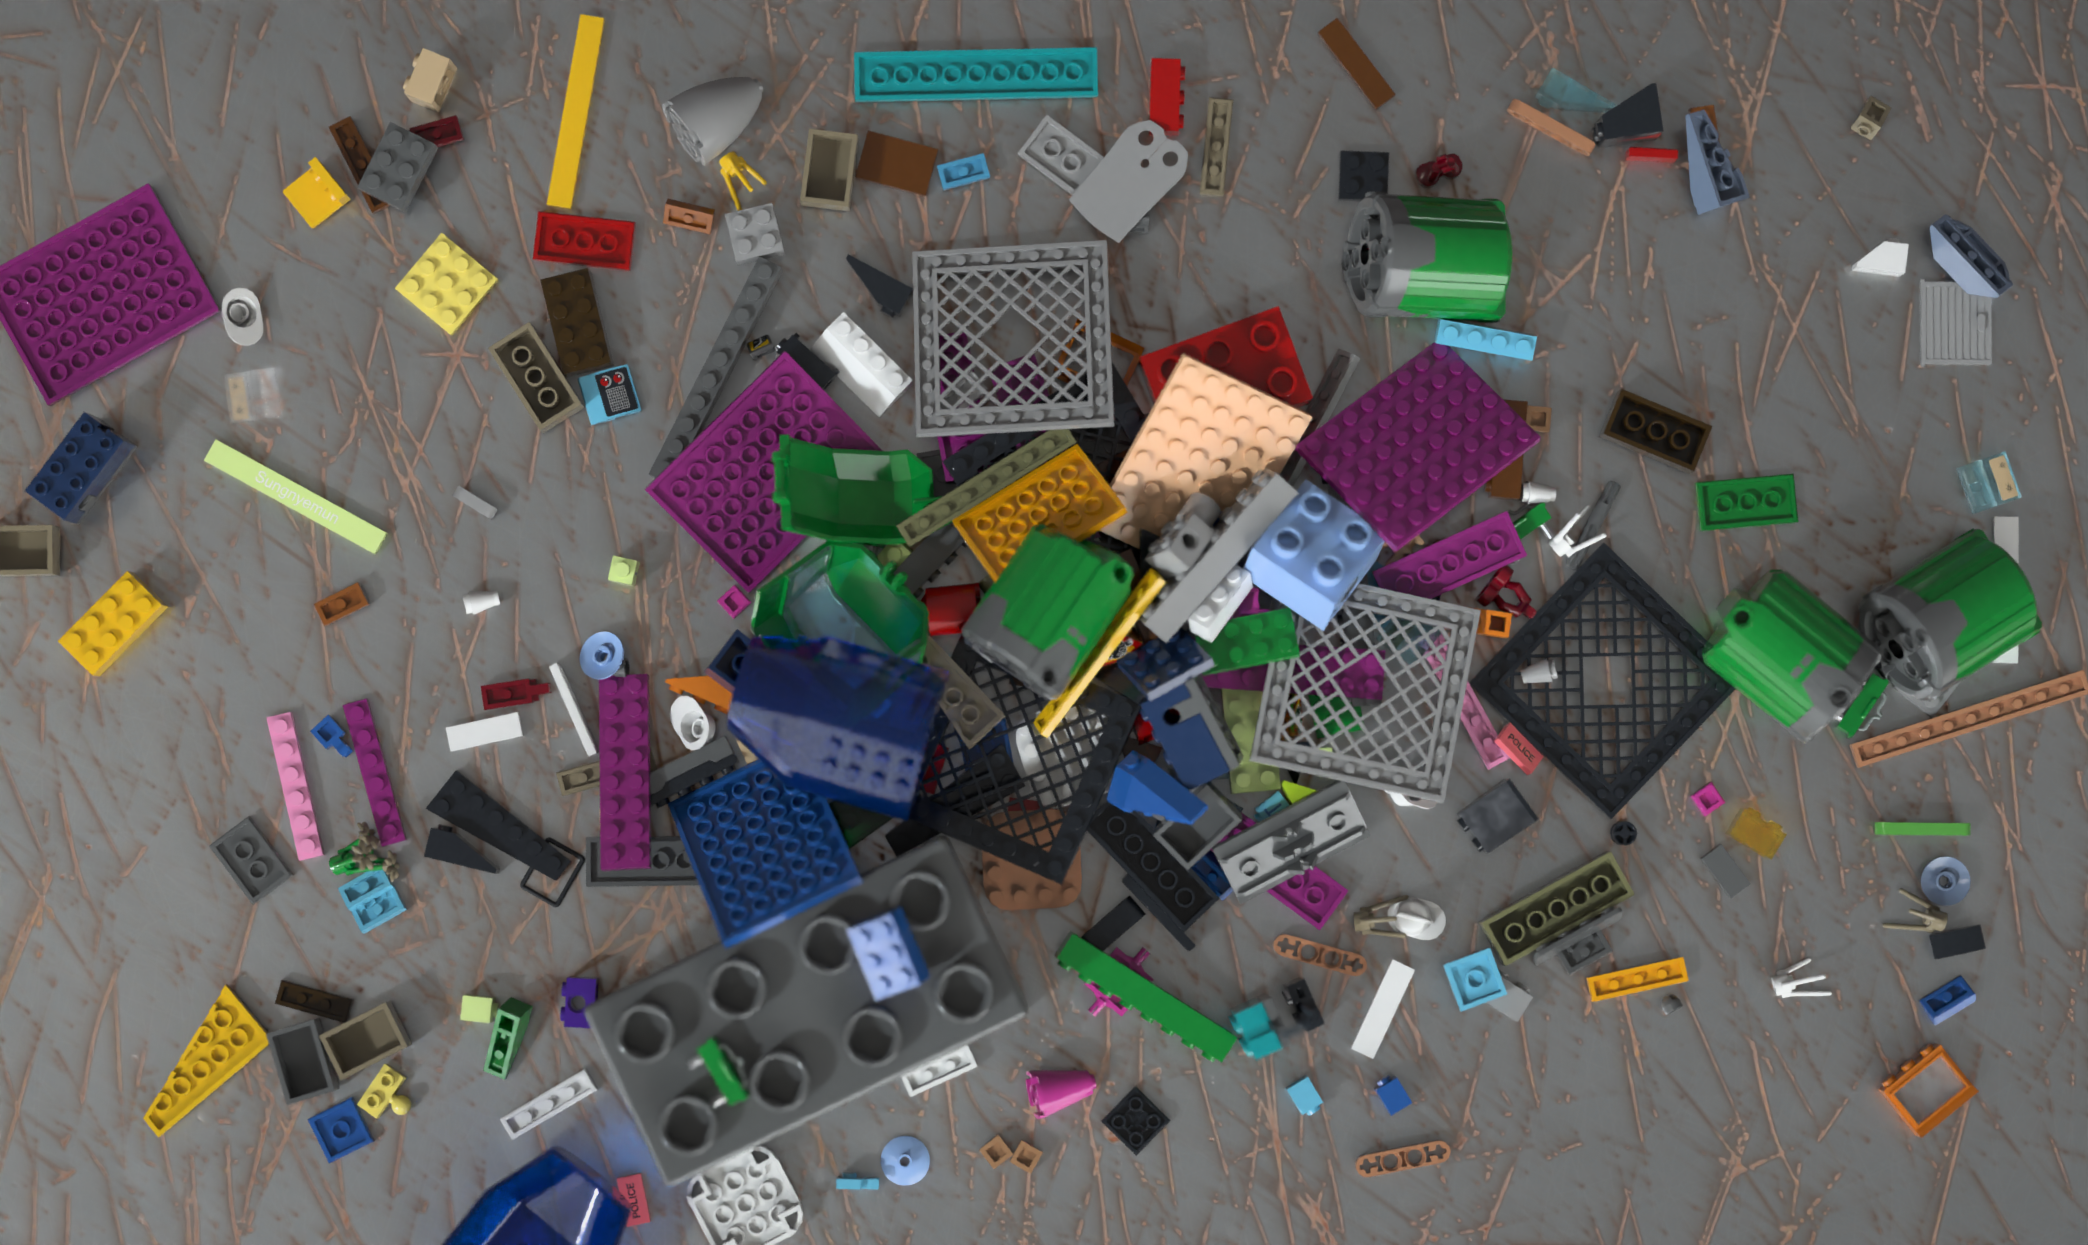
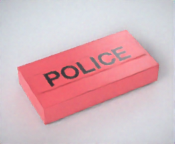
(1518, 748)
(633, 1190)

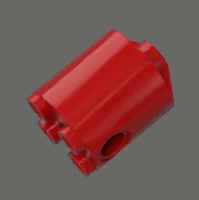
(950, 607)

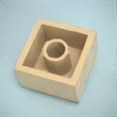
(429, 80)

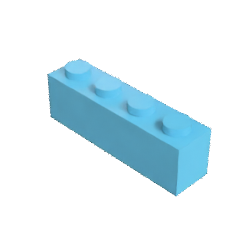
(1485, 339)

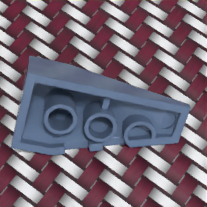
(1711, 174)

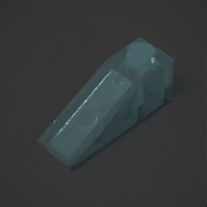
(1567, 94)

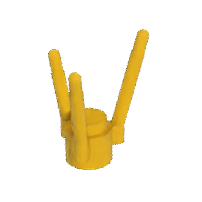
(732, 165)

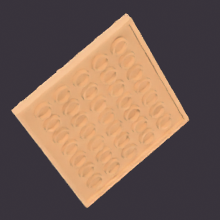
(1201, 438)

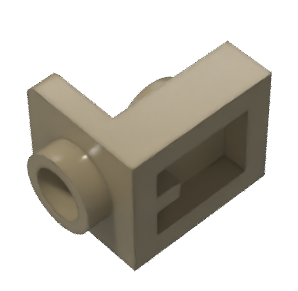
(1871, 118)

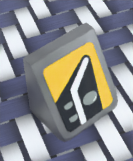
(760, 347)

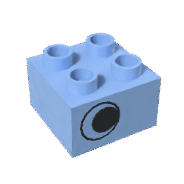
(1314, 555)

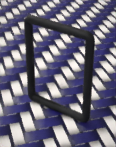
(569, 883)

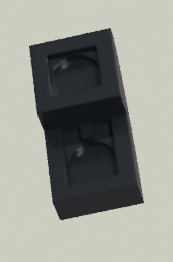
(1957, 941)

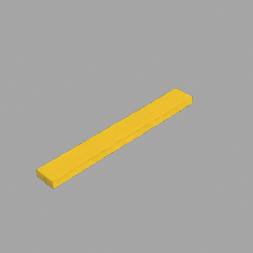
(575, 111)
(1117, 630)

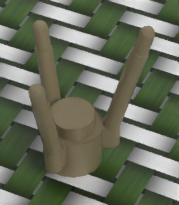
(1932, 918)
(1365, 921)

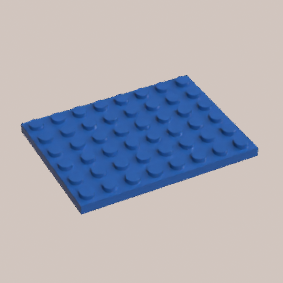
(761, 850)

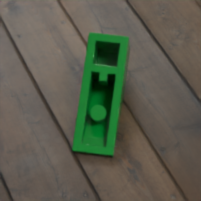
(507, 1036)

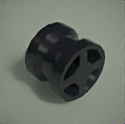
(1628, 833)

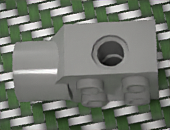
(1184, 537)

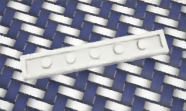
(2007, 536)

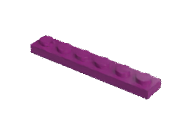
(374, 772)

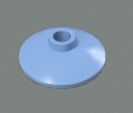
(596, 649)
(905, 1147)

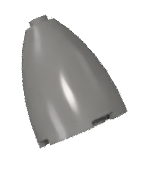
(713, 115)

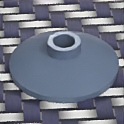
(1957, 881)

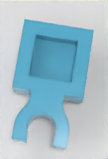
(850, 1181)

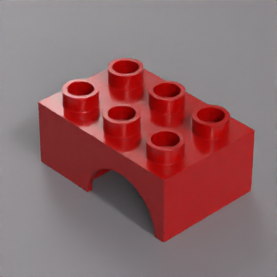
(1250, 350)

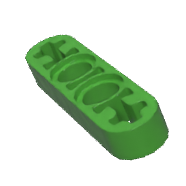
(1902, 828)

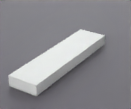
(574, 709)
(1382, 1009)
(549, 1104)

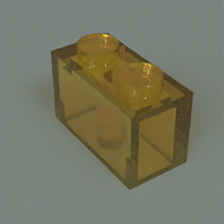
(1756, 833)

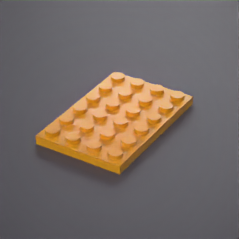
(1060, 494)

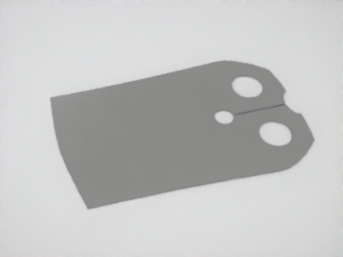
(1123, 190)

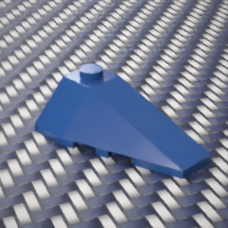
(1148, 789)

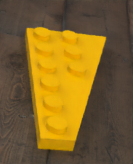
(215, 1053)

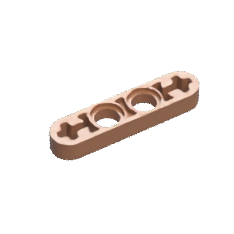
(1551, 127)
(1319, 956)
(1402, 1158)

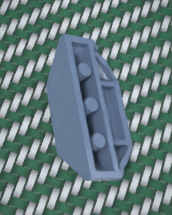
(1968, 258)

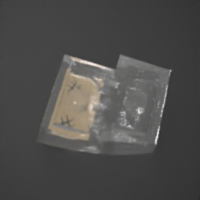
(252, 396)

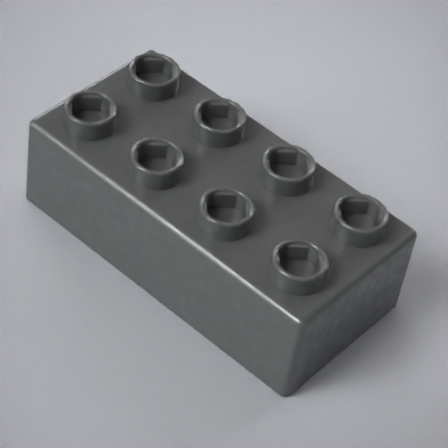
(804, 1014)

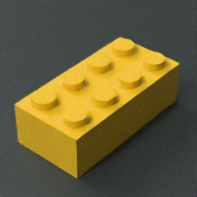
(113, 623)

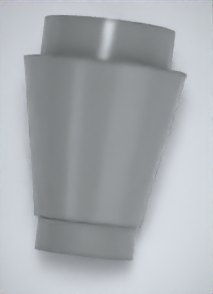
(1540, 672)

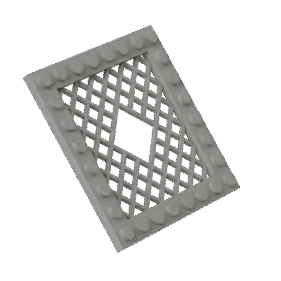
(1076, 414)
(1430, 783)

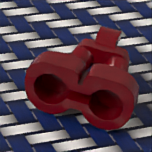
(1447, 166)
(1501, 580)

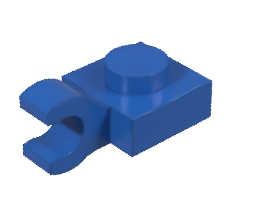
(329, 734)

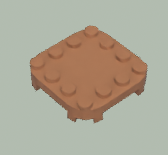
(1019, 889)

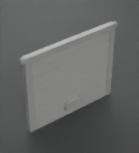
(1954, 326)

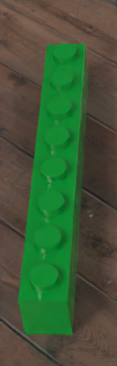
(1145, 996)

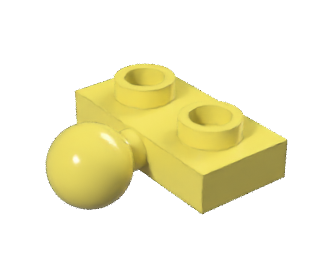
(383, 1092)

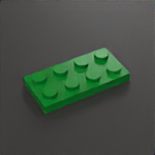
(1252, 641)

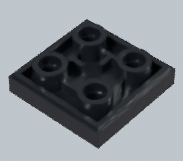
(1135, 1120)

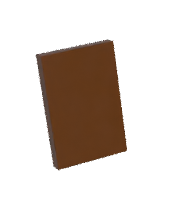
(896, 163)

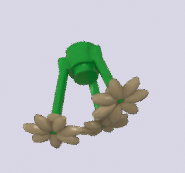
(345, 861)

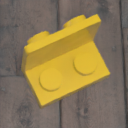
(316, 194)

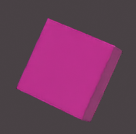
(734, 601)
(1707, 799)

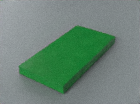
(1746, 502)

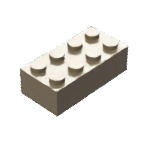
(536, 377)

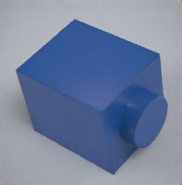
(1392, 1094)

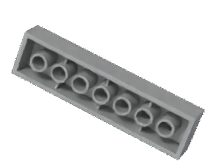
(1233, 537)

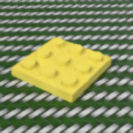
(446, 284)

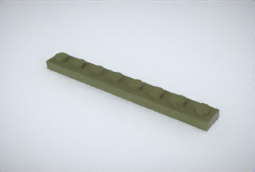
(984, 484)

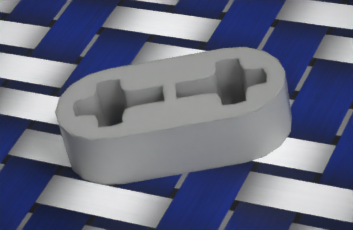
(474, 502)

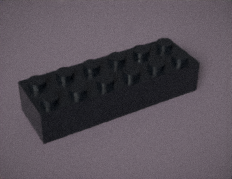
(1151, 865)

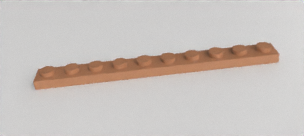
(1969, 718)

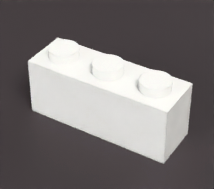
(1220, 604)

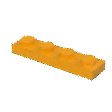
(1637, 979)

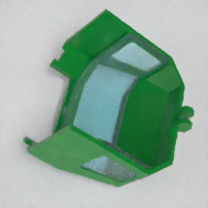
(844, 596)

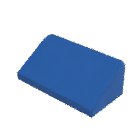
(1212, 874)
(1948, 1000)

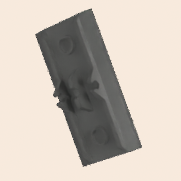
(1291, 841)

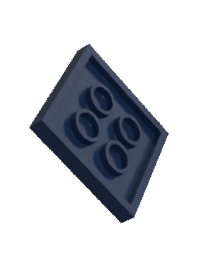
(1164, 665)

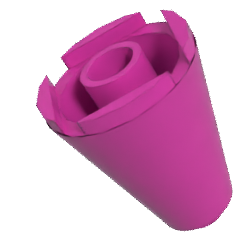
(1057, 1089)

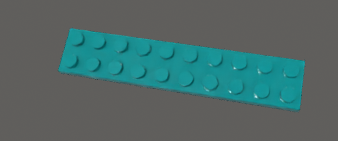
(976, 74)

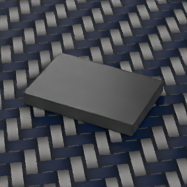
(251, 860)

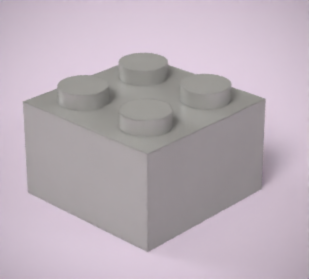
(754, 234)

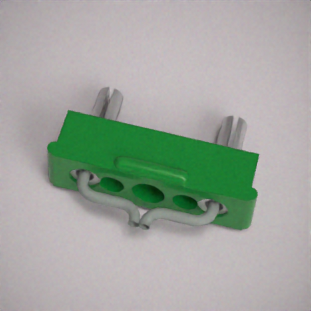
(1531, 520)
(1862, 705)
(723, 1071)

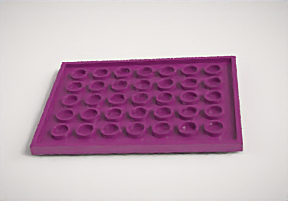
(101, 295)
(1417, 444)
(727, 476)

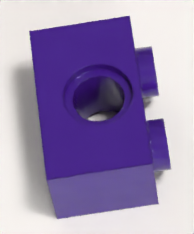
(581, 986)

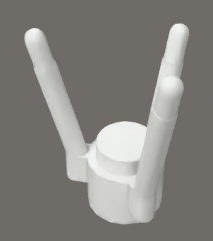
(1562, 542)
(1784, 984)

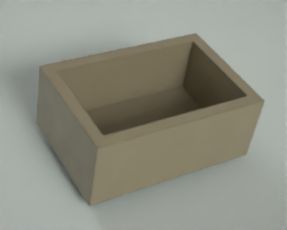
(829, 169)
(29, 550)
(365, 1040)

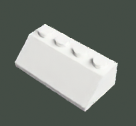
(862, 364)

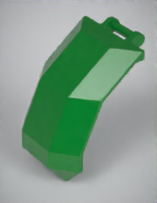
(848, 491)

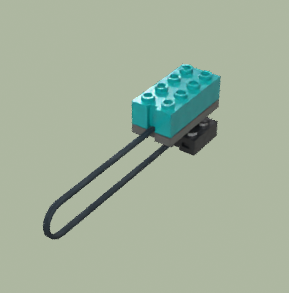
(1261, 1023)

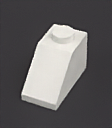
(1885, 259)

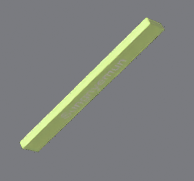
(295, 496)

